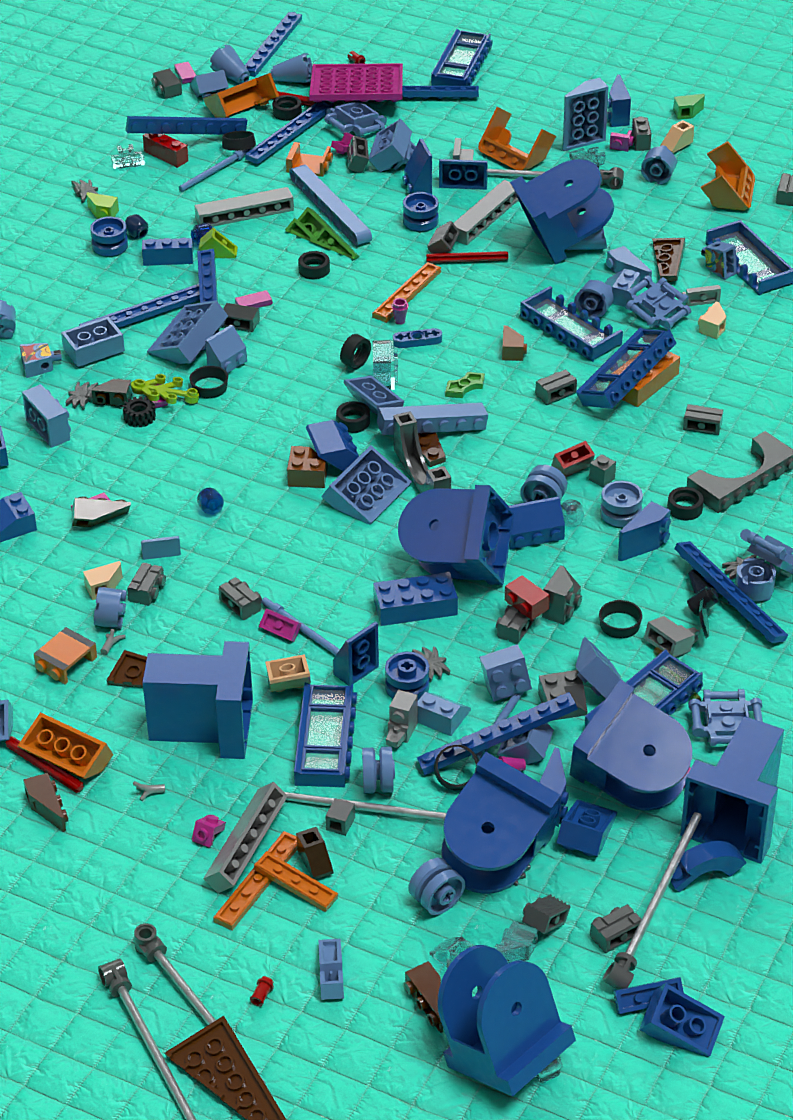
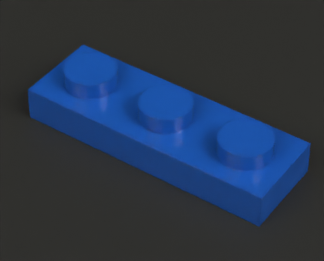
(639, 996)

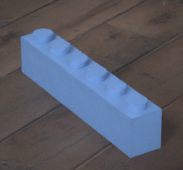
(437, 417)

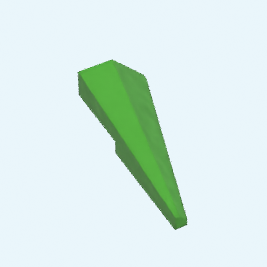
(316, 230)

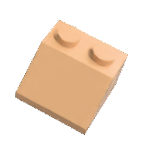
(287, 673)

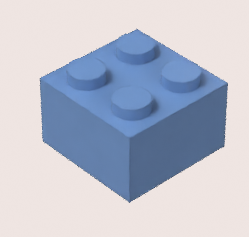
(505, 672)

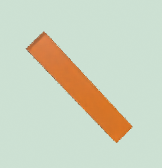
(407, 290)
(253, 885)

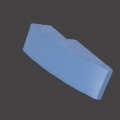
(331, 969)

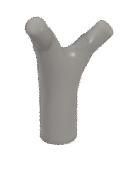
(110, 641)
(149, 789)

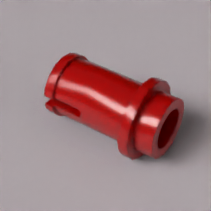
(356, 58)
(264, 986)

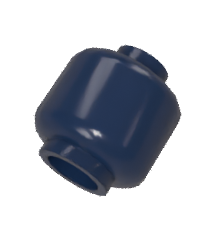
(136, 226)

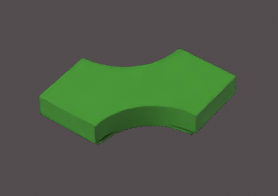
(460, 387)

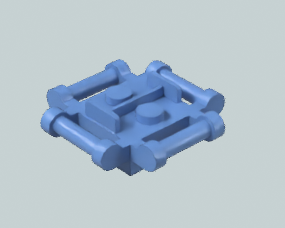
(356, 118)
(657, 303)
(769, 550)
(722, 716)

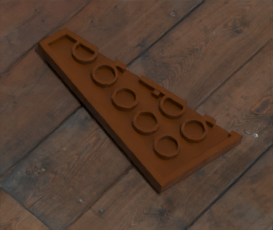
(223, 1067)

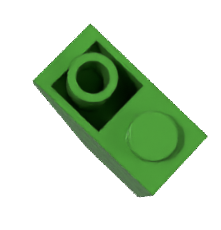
(688, 106)

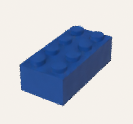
(415, 598)

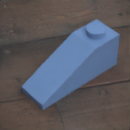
(622, 259)

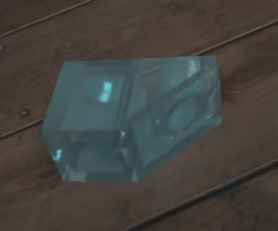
(518, 942)
(449, 949)

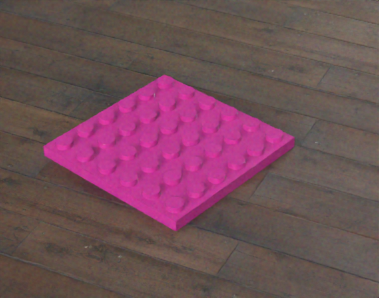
(356, 82)

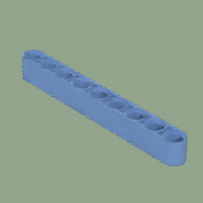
(330, 205)

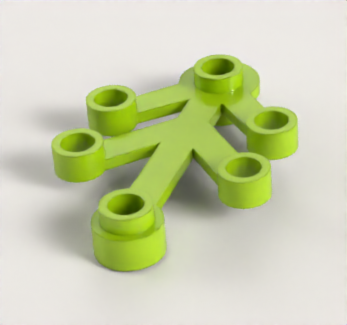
(170, 395)

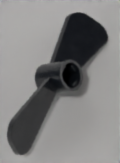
(704, 598)

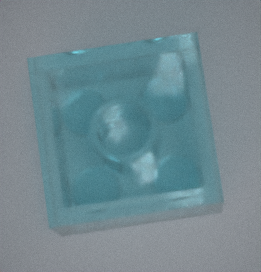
(385, 363)

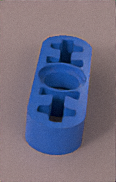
(428, 337)

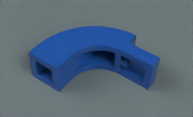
(706, 858)

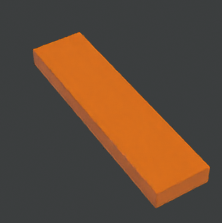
(296, 881)

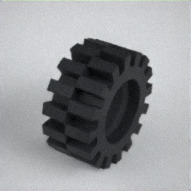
(139, 411)

